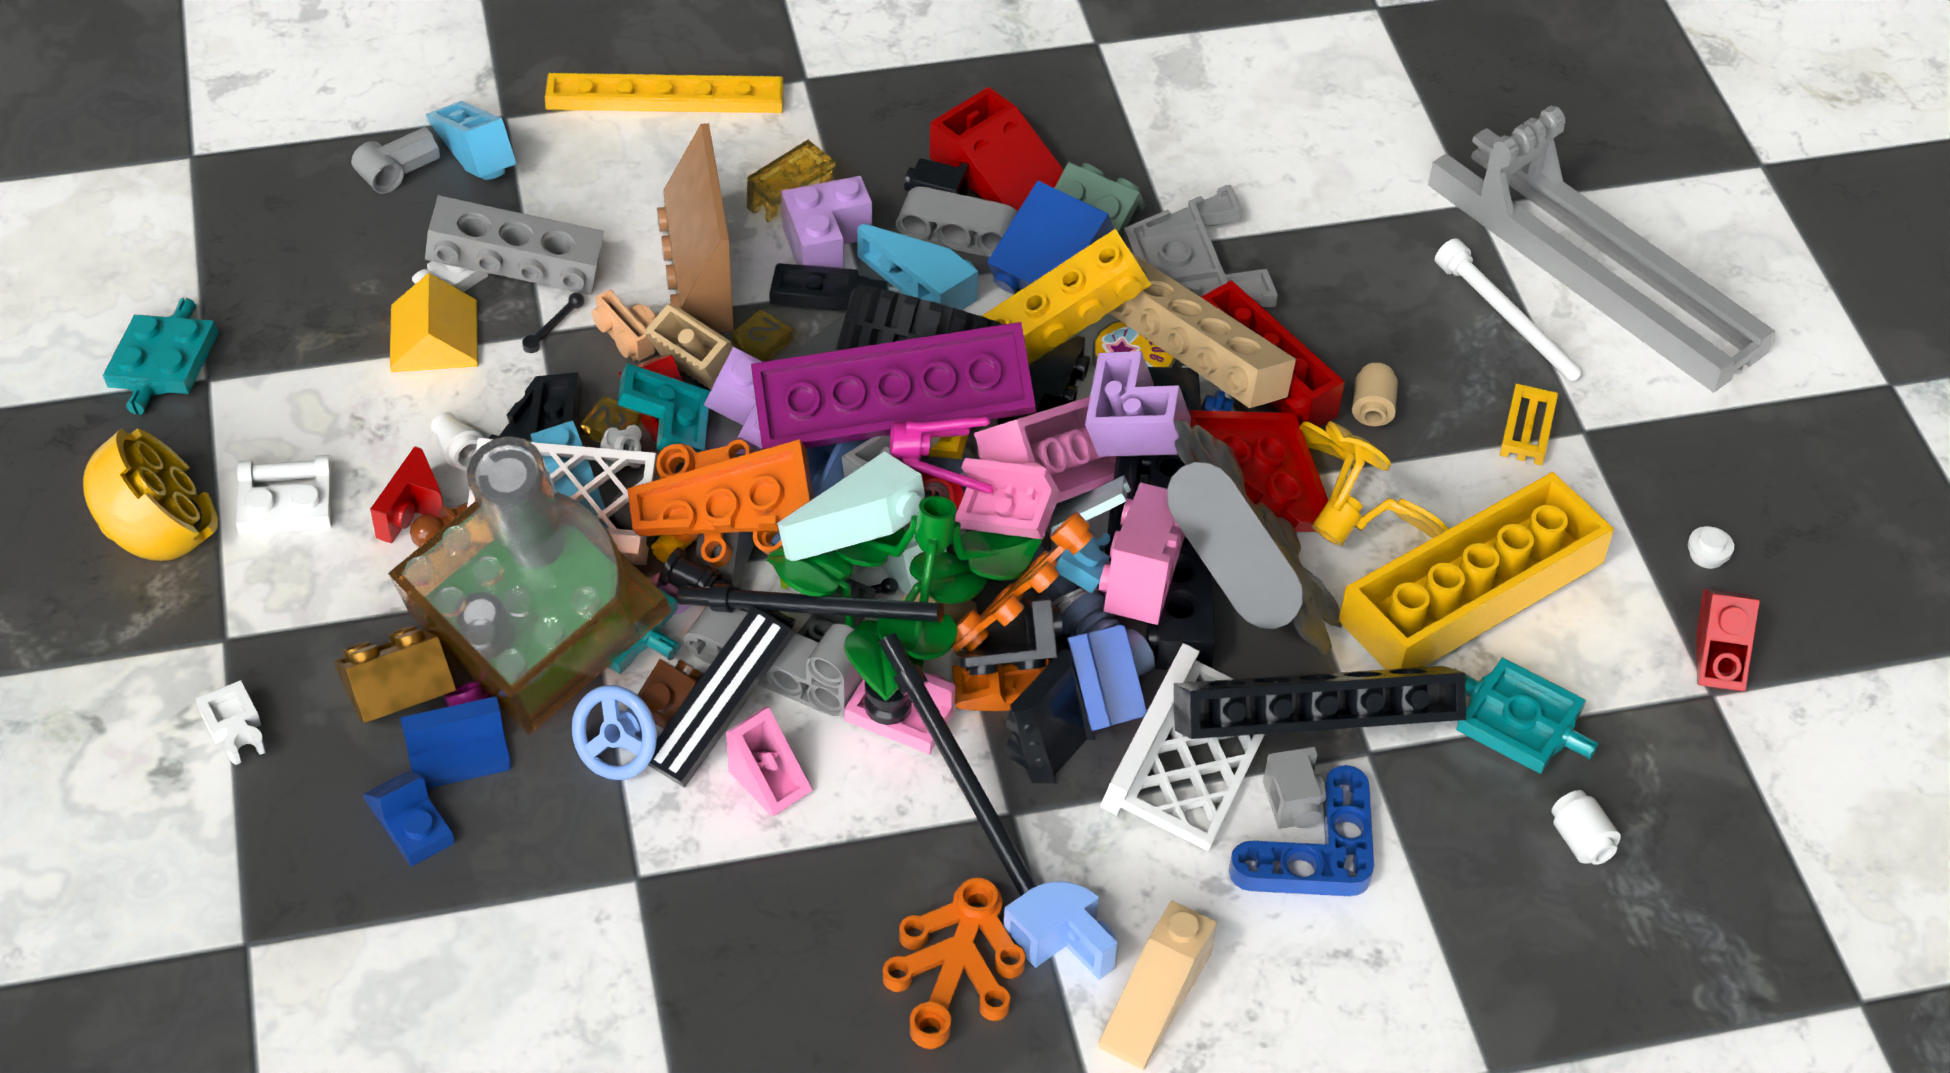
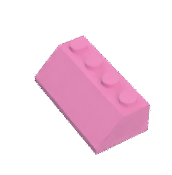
(1055, 441)

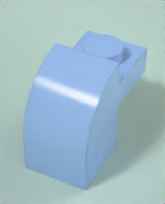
(1059, 917)

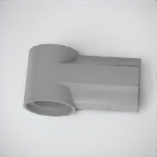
(385, 165)

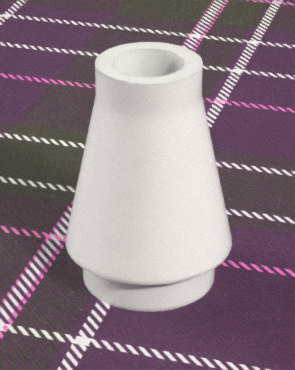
(455, 439)

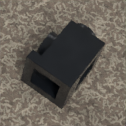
(938, 176)

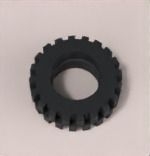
(888, 316)

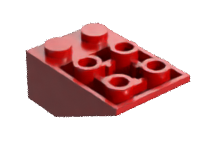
(998, 146)

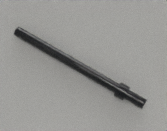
(727, 598)
(912, 682)

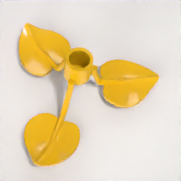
(1343, 510)

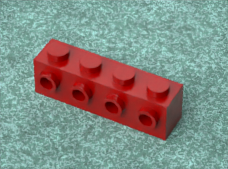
(1314, 387)

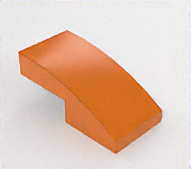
(992, 690)

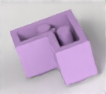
(823, 219)
(735, 396)
(1129, 412)

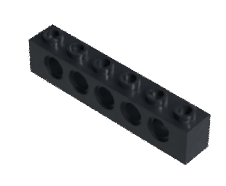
(1319, 702)

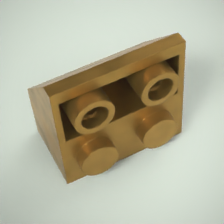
(394, 673)

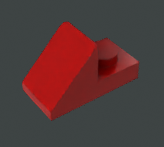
(409, 491)

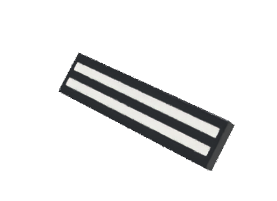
(719, 695)

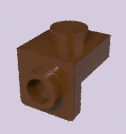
(668, 689)

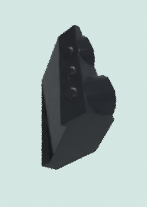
(1048, 721)

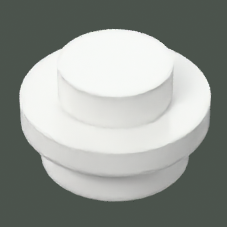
(1710, 547)

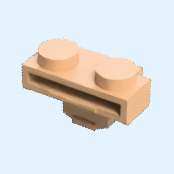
(624, 325)

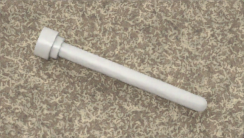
(1456, 259)

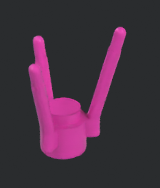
(912, 440)

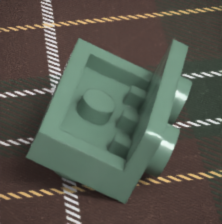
(1115, 198)

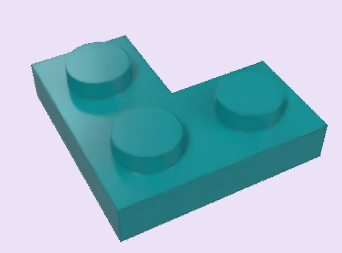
(673, 402)

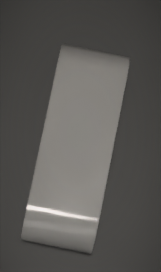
(954, 220)

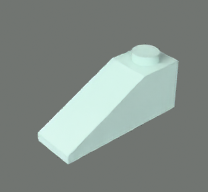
(855, 510)

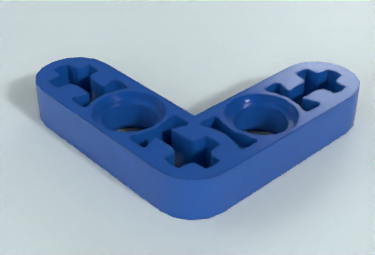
(1326, 858)

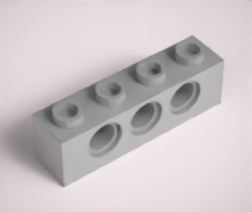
(513, 245)

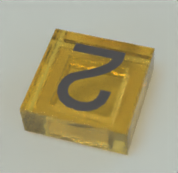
(762, 335)
(607, 415)

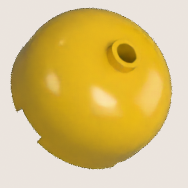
(143, 495)

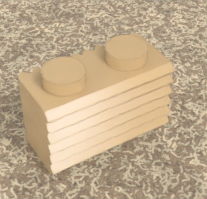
(692, 344)

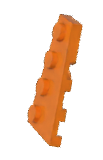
(725, 496)

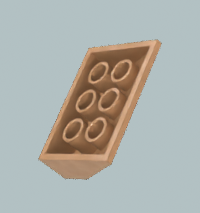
(697, 236)

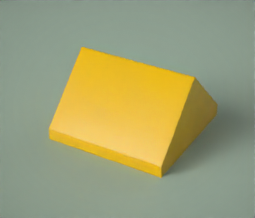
(433, 328)

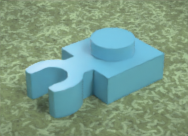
(1086, 565)

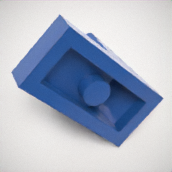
(410, 817)

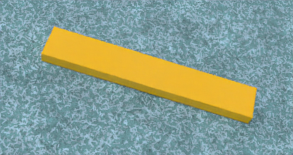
(664, 93)

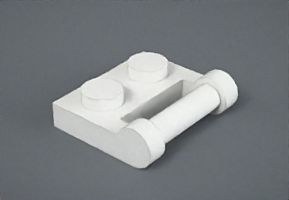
(284, 505)

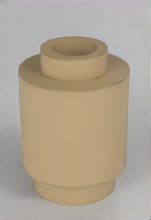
(1375, 395)

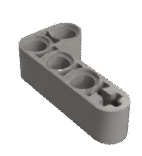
(804, 671)

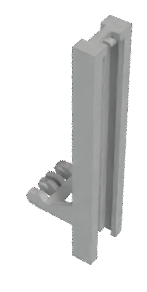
(1532, 168)

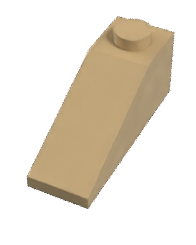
(1159, 984)

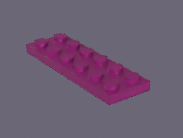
(867, 388)

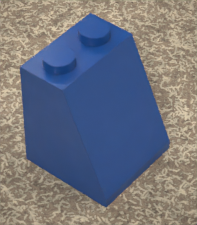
(1044, 235)

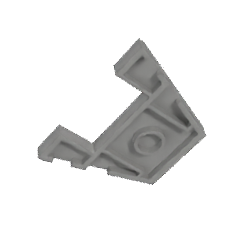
(1184, 250)

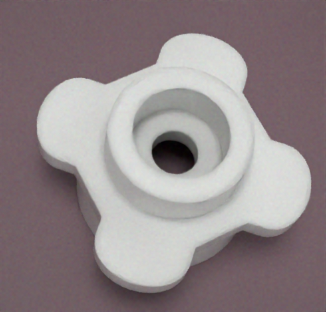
(617, 438)

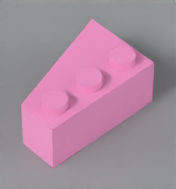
(1142, 557)

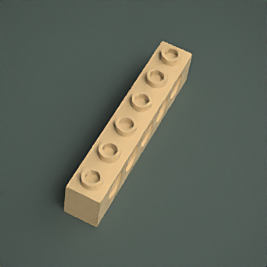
(1207, 340)

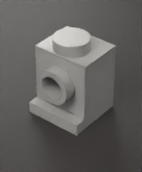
(1294, 788)

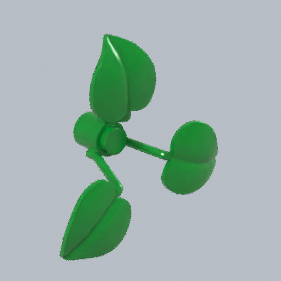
(934, 529)
(826, 572)

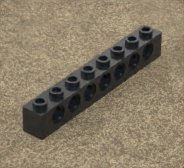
(1189, 601)

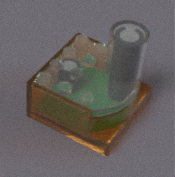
(527, 587)

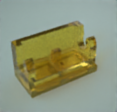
(791, 170)

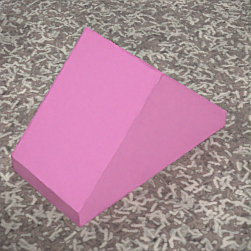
(765, 763)

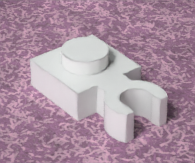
(231, 718)

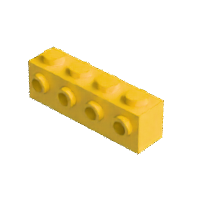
(1073, 295)

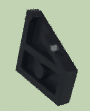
(546, 403)

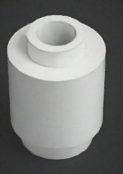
(1585, 828)

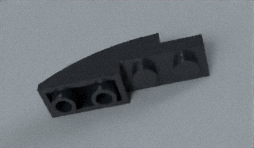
(1056, 376)

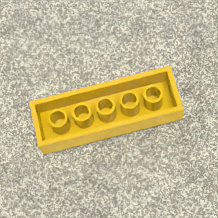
(1475, 575)

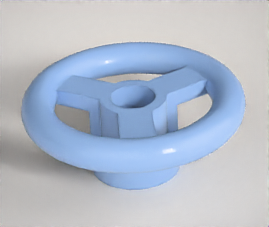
(635, 726)

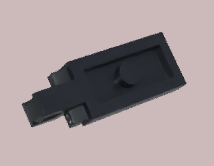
(817, 286)

